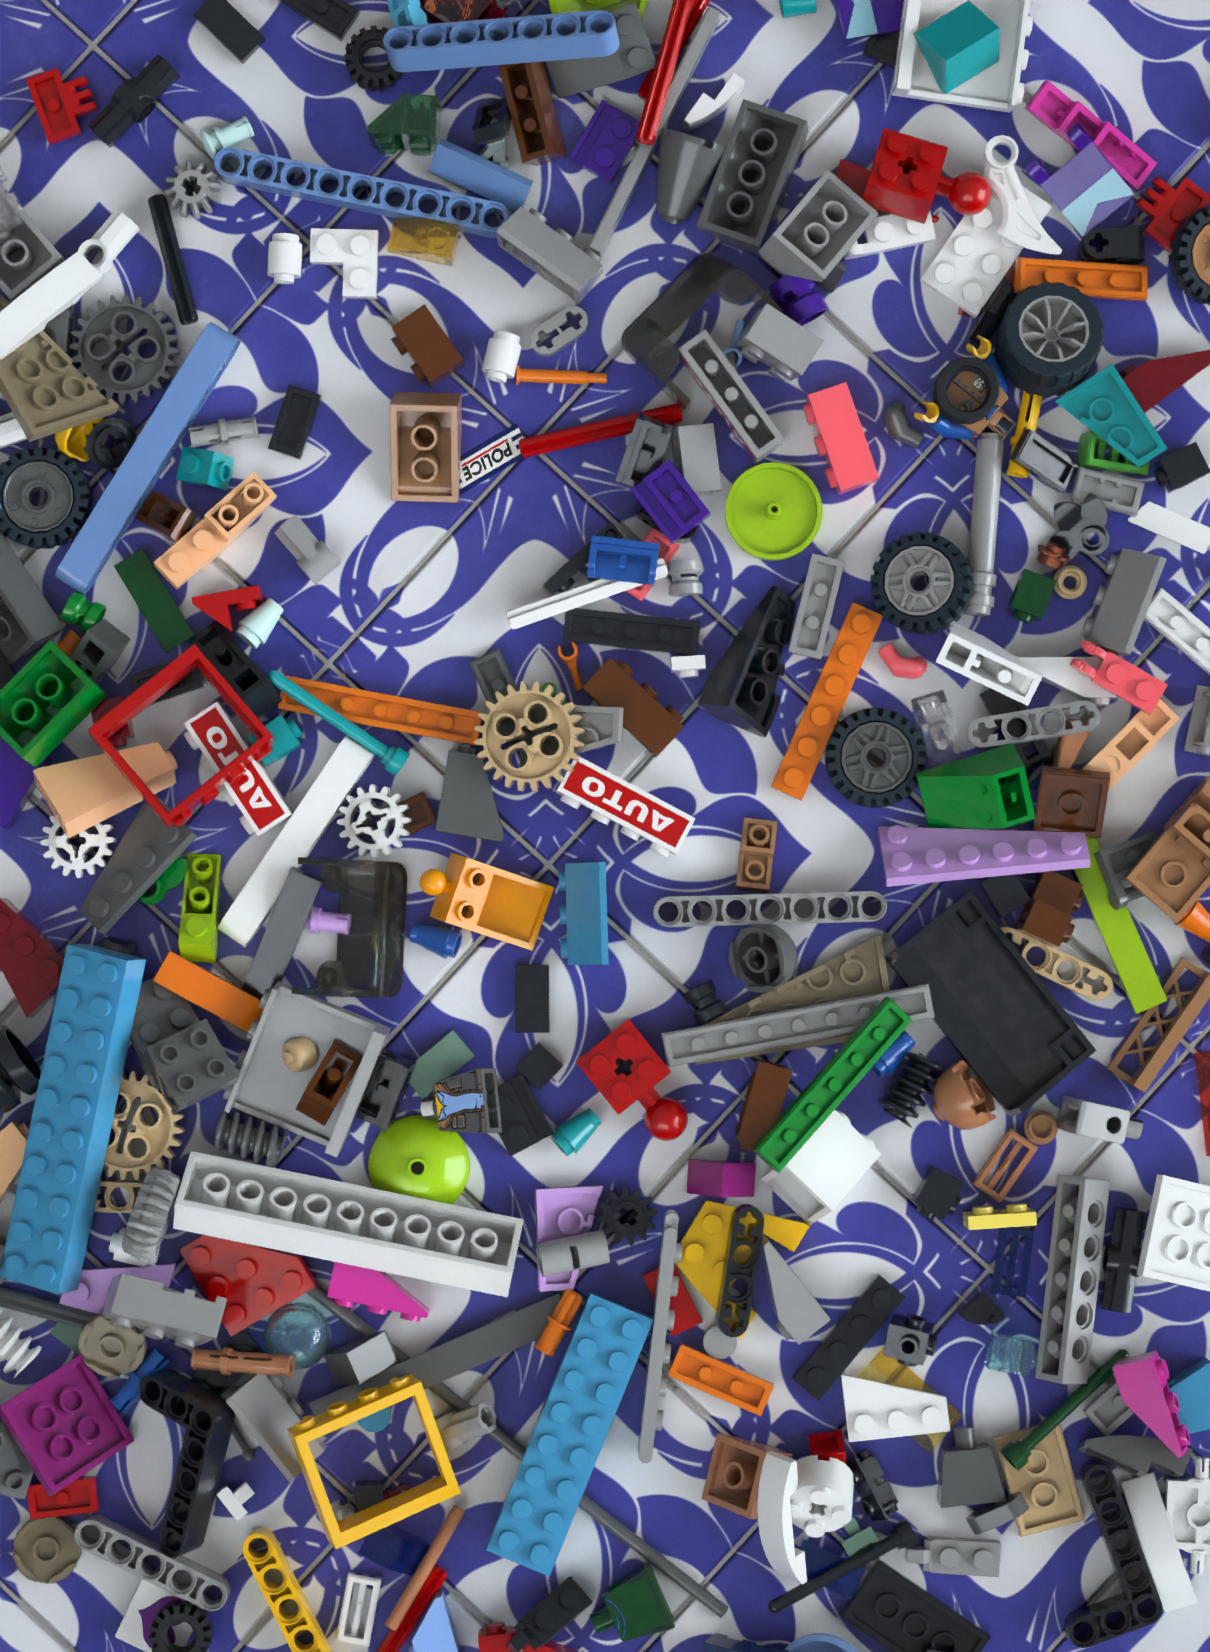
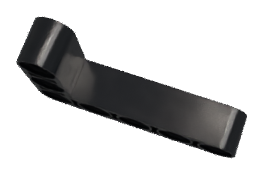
(201, 1457)
(1121, 1560)

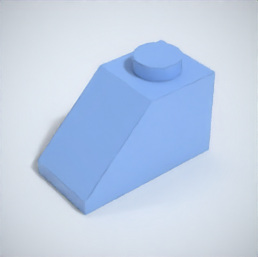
(435, 1629)

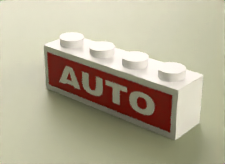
(253, 792)
(626, 805)

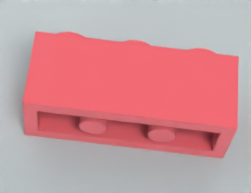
(840, 438)

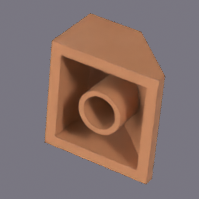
(736, 1473)

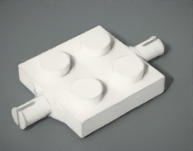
(1189, 1513)

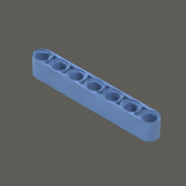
(502, 41)

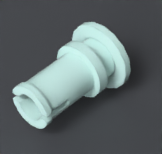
(226, 136)

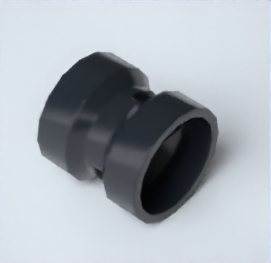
(704, 1001)

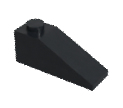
(237, 669)

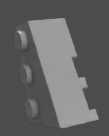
(163, 1311)

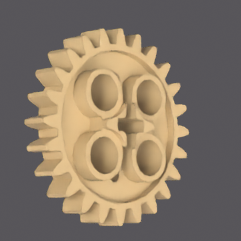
(519, 707)
(156, 1136)

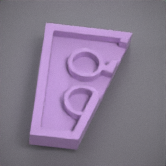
(562, 1214)
(96, 1282)

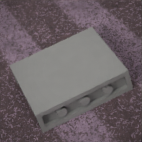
(273, 1091)

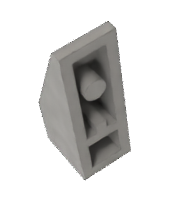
(791, 1301)

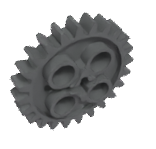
(104, 327)

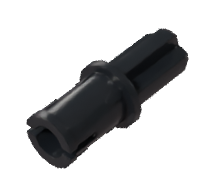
(992, 314)

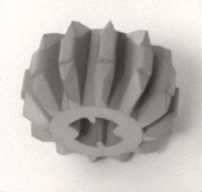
(187, 178)

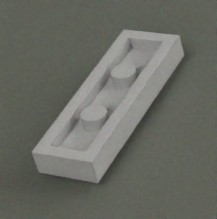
(816, 606)

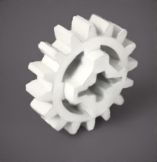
(368, 807)
(78, 857)

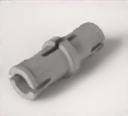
(223, 432)

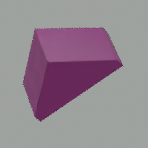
(721, 1178)

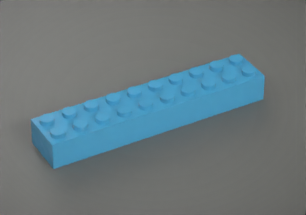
(72, 1118)

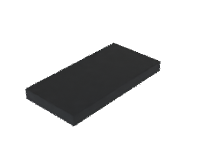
(908, 1616)

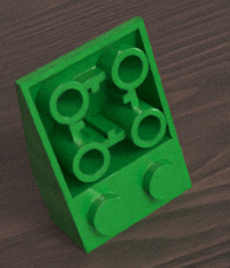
(977, 792)

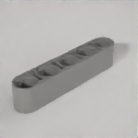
(135, 1562)

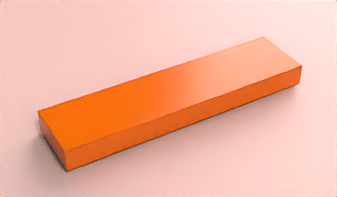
(1091, 278)

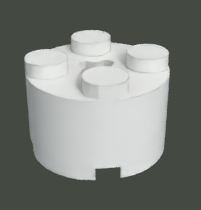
(822, 1496)

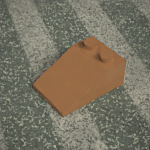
(425, 446)

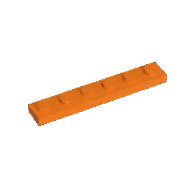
(826, 701)
(389, 711)

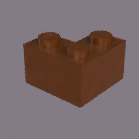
(1048, 912)

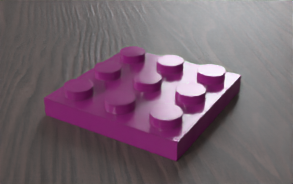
(65, 1425)

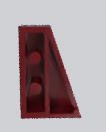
(28, 959)

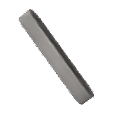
(1033, 721)

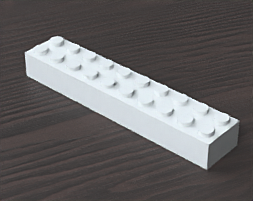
(347, 1223)

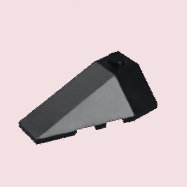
(746, 676)

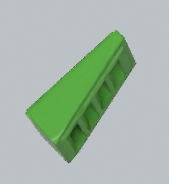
(1087, 459)

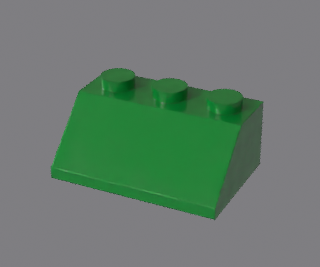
(46, 703)

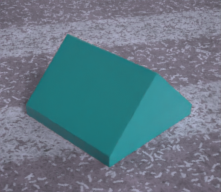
(959, 45)

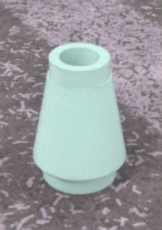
(259, 623)

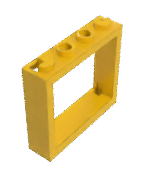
(392, 1509)

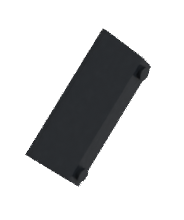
(991, 1004)

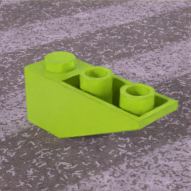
(200, 908)

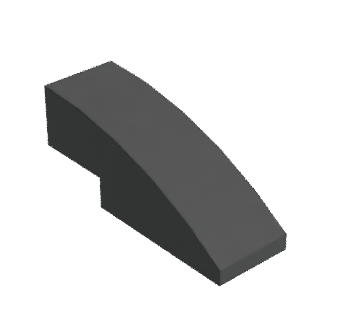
(1136, 1454)

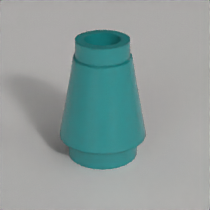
(575, 1132)

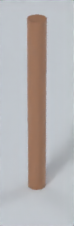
(424, 1568)

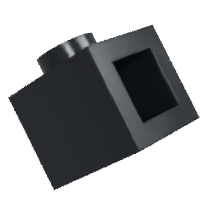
(937, 1194)

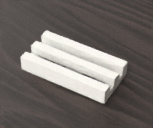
(364, 1580)

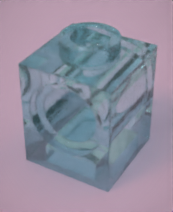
(1011, 1354)

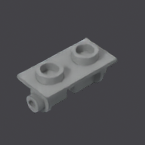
(1199, 726)

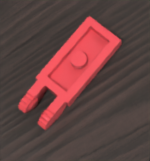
(1121, 678)

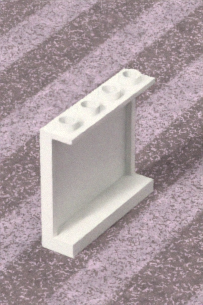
(993, 88)

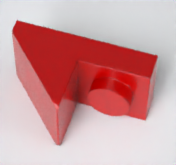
(219, 604)

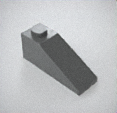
(100, 649)

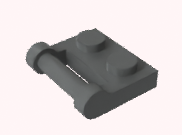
(1117, 862)

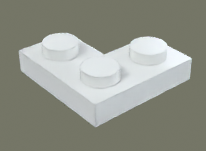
(355, 251)

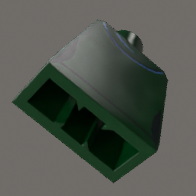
(634, 1606)

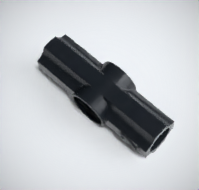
(134, 101)
(1122, 1260)

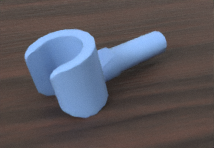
(738, 330)

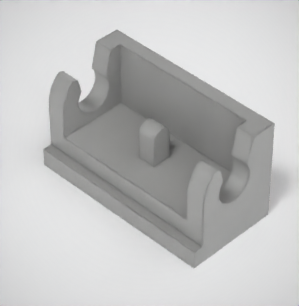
(697, 457)

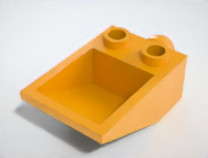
(488, 900)

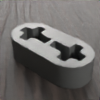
(997, 1513)

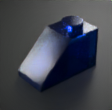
(394, 1549)

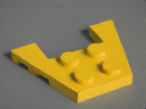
(706, 1247)

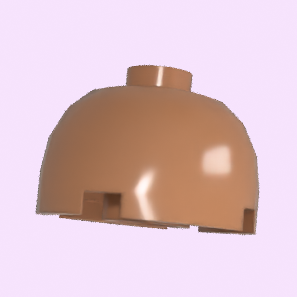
(962, 1099)

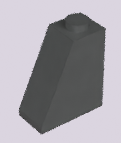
(467, 798)

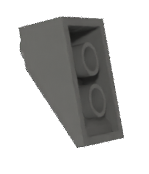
(630, 59)

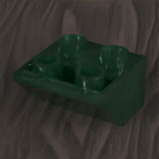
(407, 125)

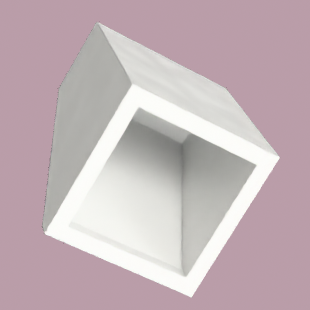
(823, 1168)

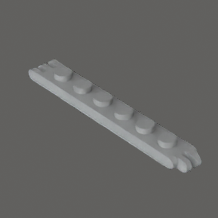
(659, 1350)

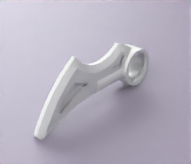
(1018, 220)

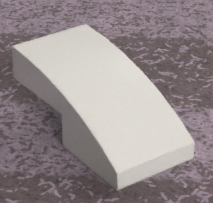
(708, 108)

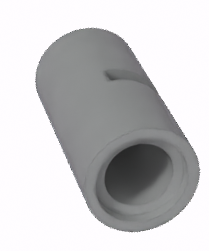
(572, 1253)

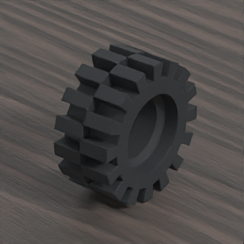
(356, 68)
(184, 1613)

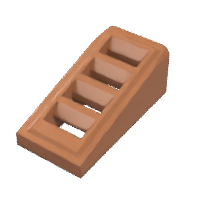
(1069, 747)

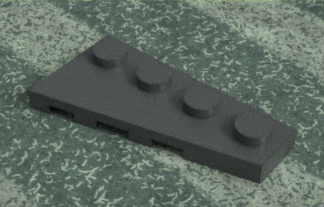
(134, 866)

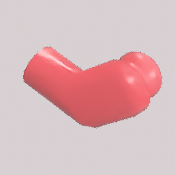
(902, 666)

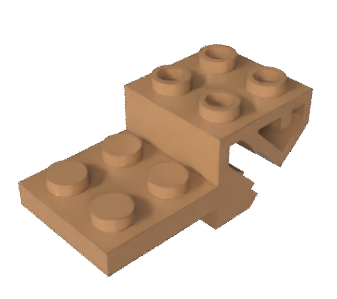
(1178, 862)

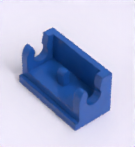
(623, 560)

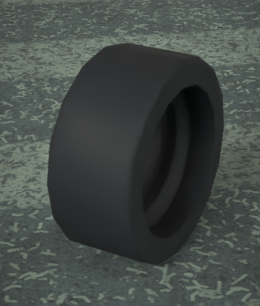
(991, 383)

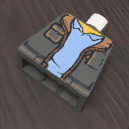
(466, 1103)

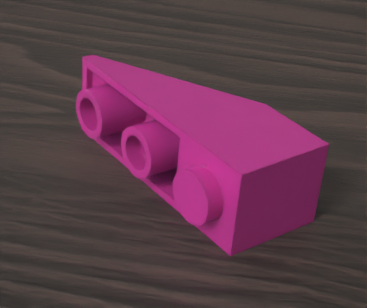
(376, 1290)
(1147, 1394)

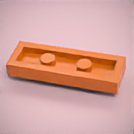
(720, 1379)

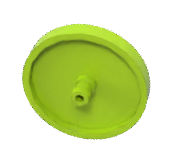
(773, 511)

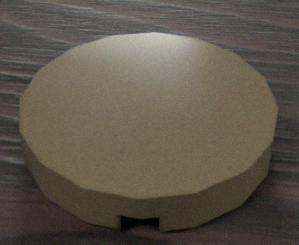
(111, 1349)
(46, 1549)

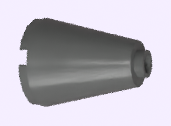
(683, 173)

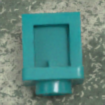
(205, 468)

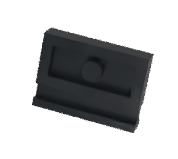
(521, 1116)

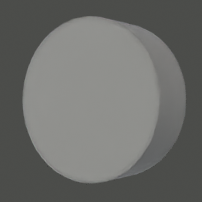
(717, 1343)

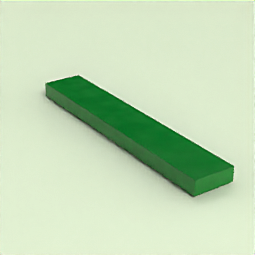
(832, 1084)

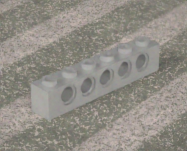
(1072, 1279)

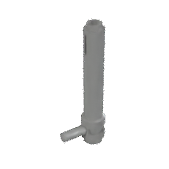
(984, 522)

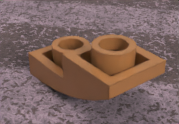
(756, 855)

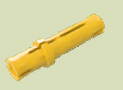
(1014, 469)

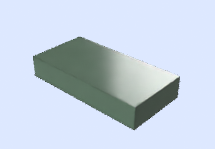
(439, 1063)

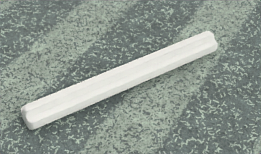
(572, 599)

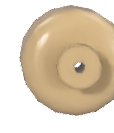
(299, 1054)

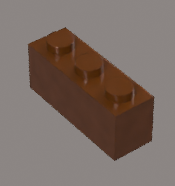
(532, 112)
(642, 714)

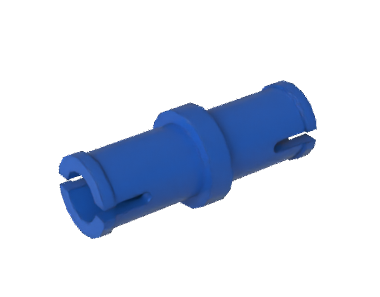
(129, 1391)

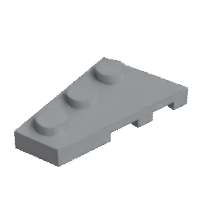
(601, 725)

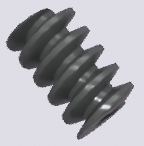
(249, 1139)

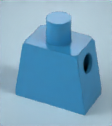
(1193, 1394)

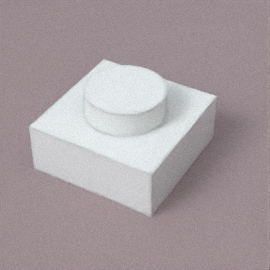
(688, 665)

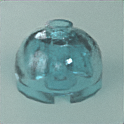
(298, 1331)

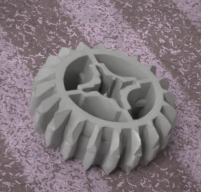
(151, 1214)

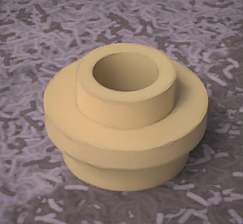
(1080, 582)

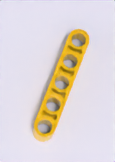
(287, 1589)

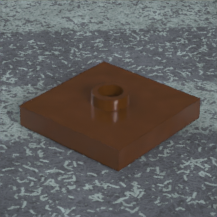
(1071, 801)

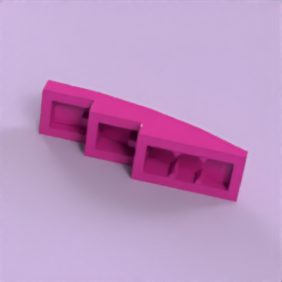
(1061, 114)

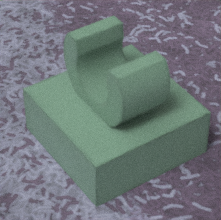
(859, 1538)

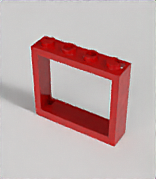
(151, 691)

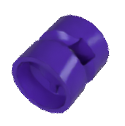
(798, 299)

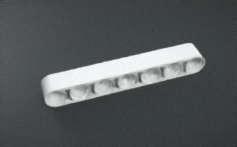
(296, 840)

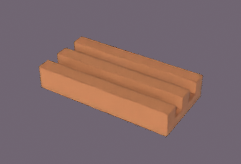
(988, 1189)

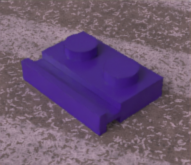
(606, 142)
(670, 501)

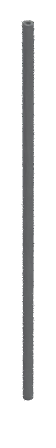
(517, 1450)

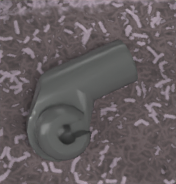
(897, 425)

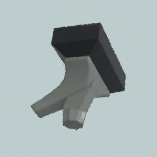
(491, 128)

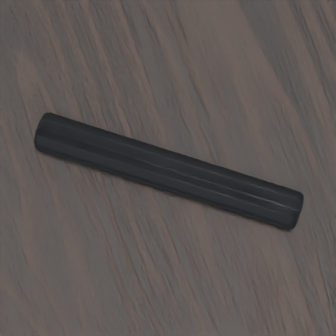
(172, 259)

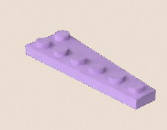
(952, 854)

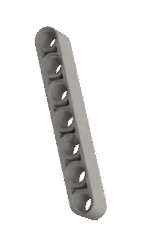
(786, 911)

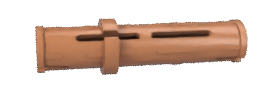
(242, 1362)

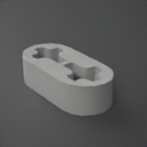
(563, 338)

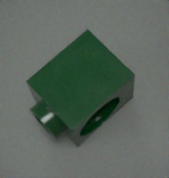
(1031, 596)

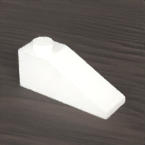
(988, 664)
(1061, 675)

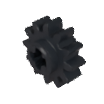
(626, 1228)

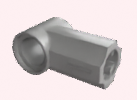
(311, 554)
(461, 1426)

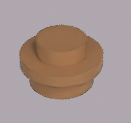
(1040, 1127)

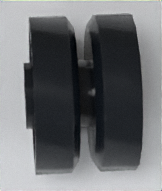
(17, 1070)

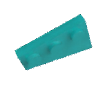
(1114, 415)

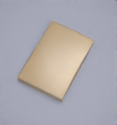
(1044, 1482)

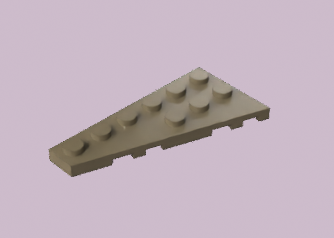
(47, 389)
(845, 976)

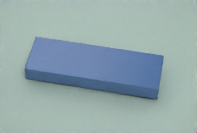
(480, 175)

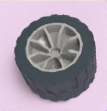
(1049, 339)

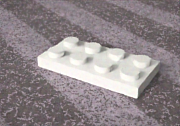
(977, 256)

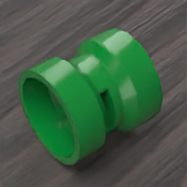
(82, 612)

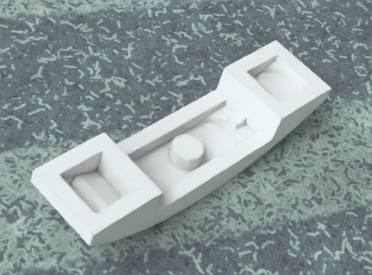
(776, 1486)
(1158, 1542)

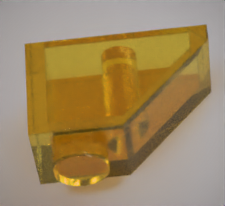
(424, 240)

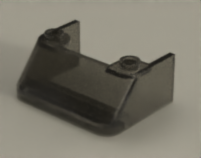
(648, 334)
(373, 952)

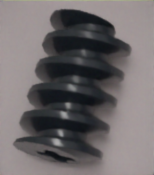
(911, 1087)

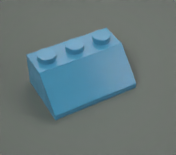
(584, 913)

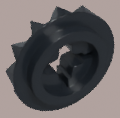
(99, 453)

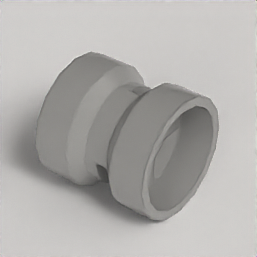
(685, 585)

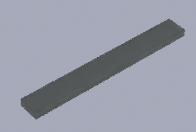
(457, 1354)

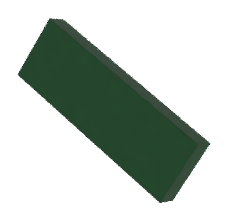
(154, 600)

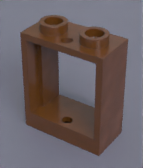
(762, 1102)

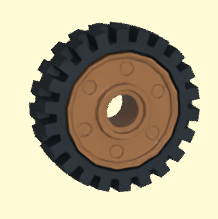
(1192, 255)

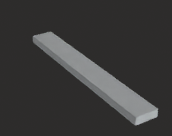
(645, 152)
(788, 1026)

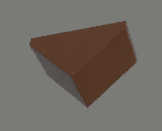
(166, 516)

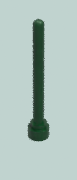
(1019, 1451)

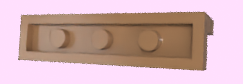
(1172, 1034)

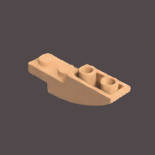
(216, 531)
(1132, 742)

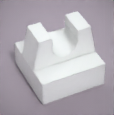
(234, 1499)

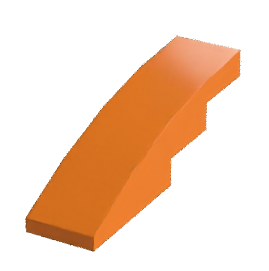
(209, 991)

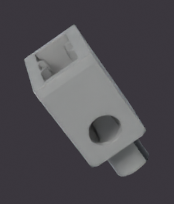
(1097, 1120)

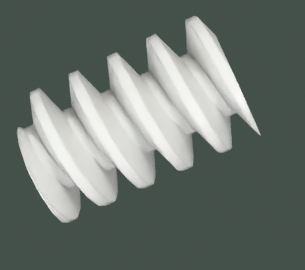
(14, 1349)

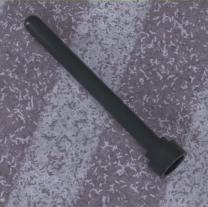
(900, 1537)

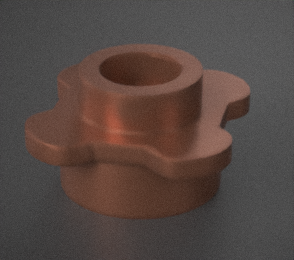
(1052, 555)

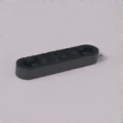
(745, 1270)

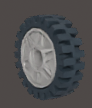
(943, 597)

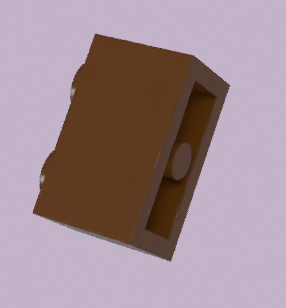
(427, 347)

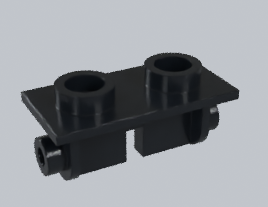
(876, 1500)

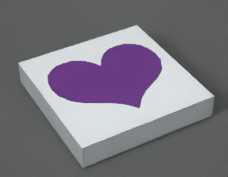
(141, 1613)

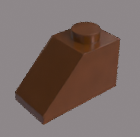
(329, 1082)

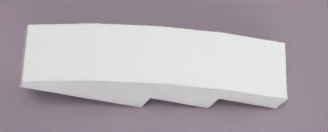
(45, 301)

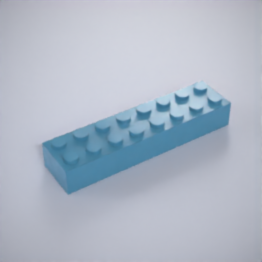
(569, 1434)

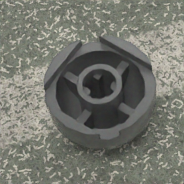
(763, 957)

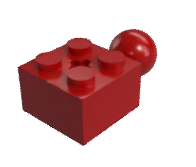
(909, 175)
(663, 1117)

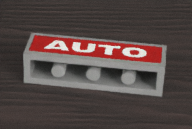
(730, 396)

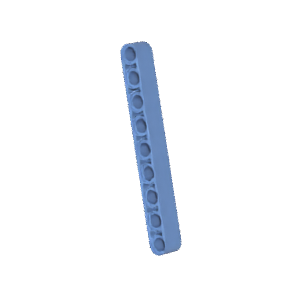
(349, 182)
(147, 458)

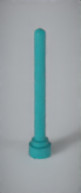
(391, 757)

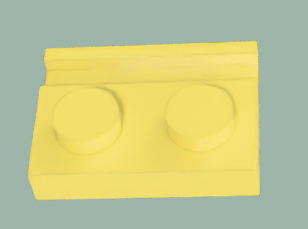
(986, 1218)

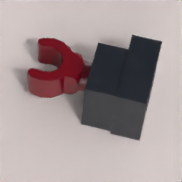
(371, 1493)

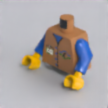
(968, 393)

